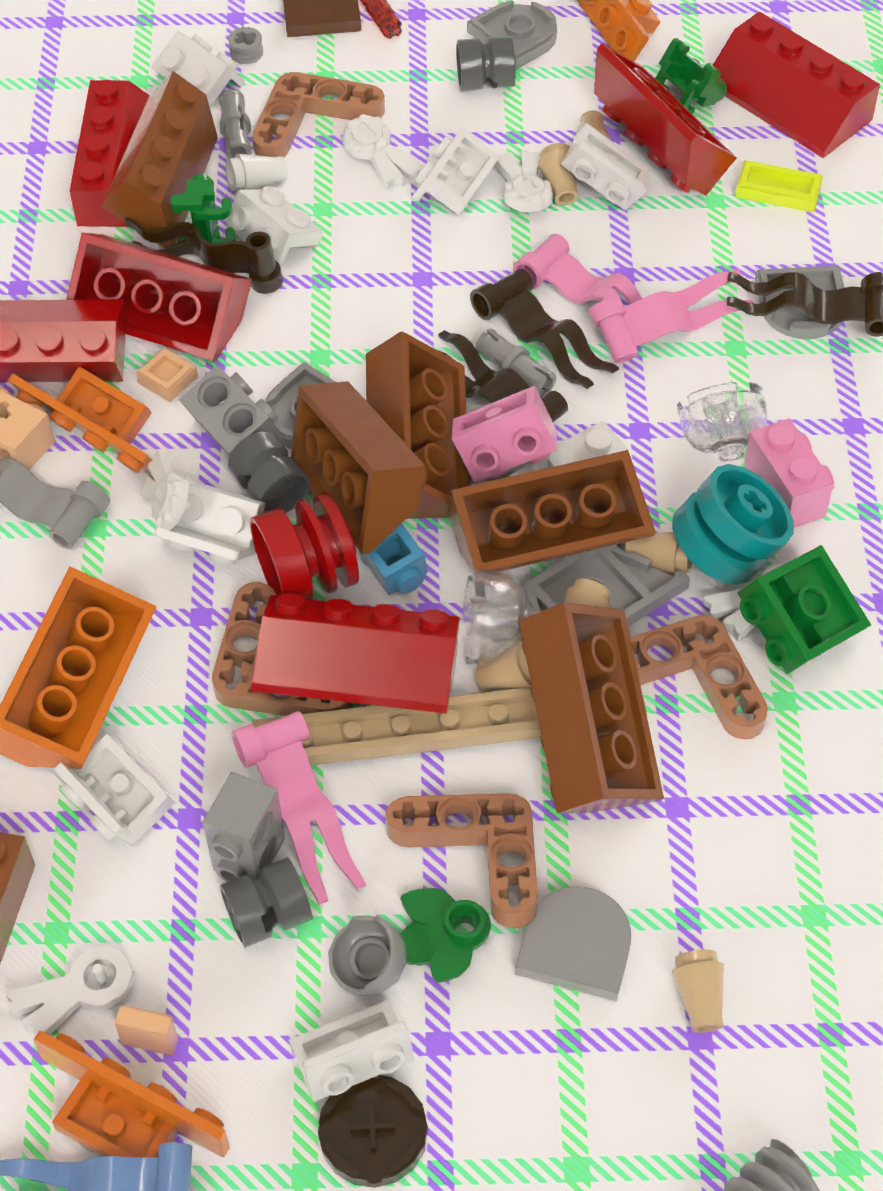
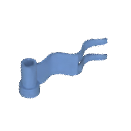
(111, 1173)

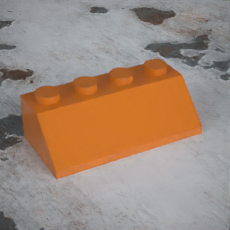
(71, 672)

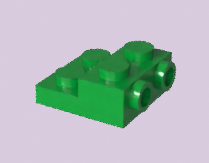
(802, 609)

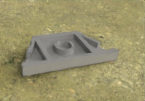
(626, 575)

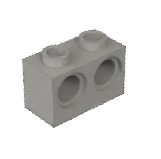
(238, 411)
(243, 827)

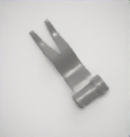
(58, 508)

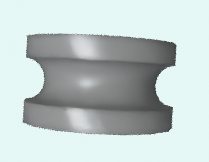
(245, 45)

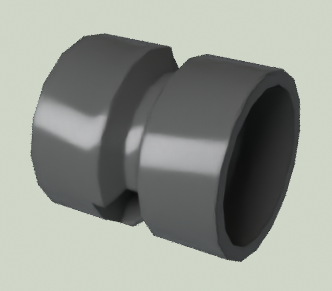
(485, 62)
(268, 472)
(266, 902)

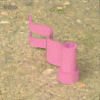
(569, 276)
(657, 316)
(285, 766)

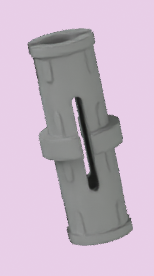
(235, 123)
(517, 359)

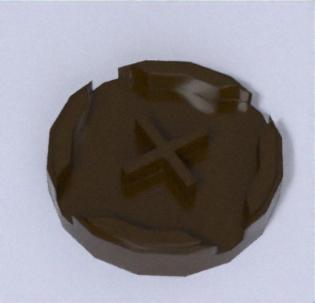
(373, 1132)

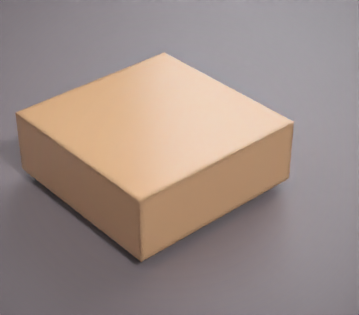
(167, 374)
(146, 1030)

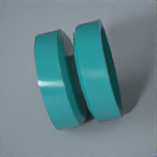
(732, 524)

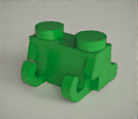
(690, 76)
(200, 201)

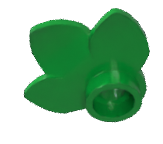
(434, 935)

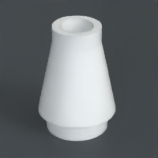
(254, 171)

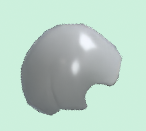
(367, 956)

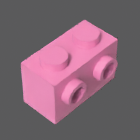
(505, 435)
(790, 466)

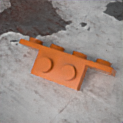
(623, 23)
(98, 410)
(119, 1114)

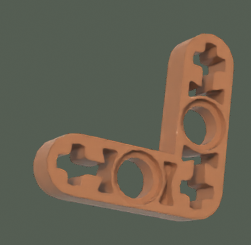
(293, 97)
(238, 626)
(703, 660)
(497, 835)

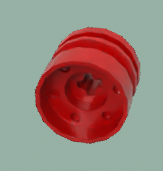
(312, 548)

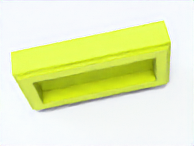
(779, 186)

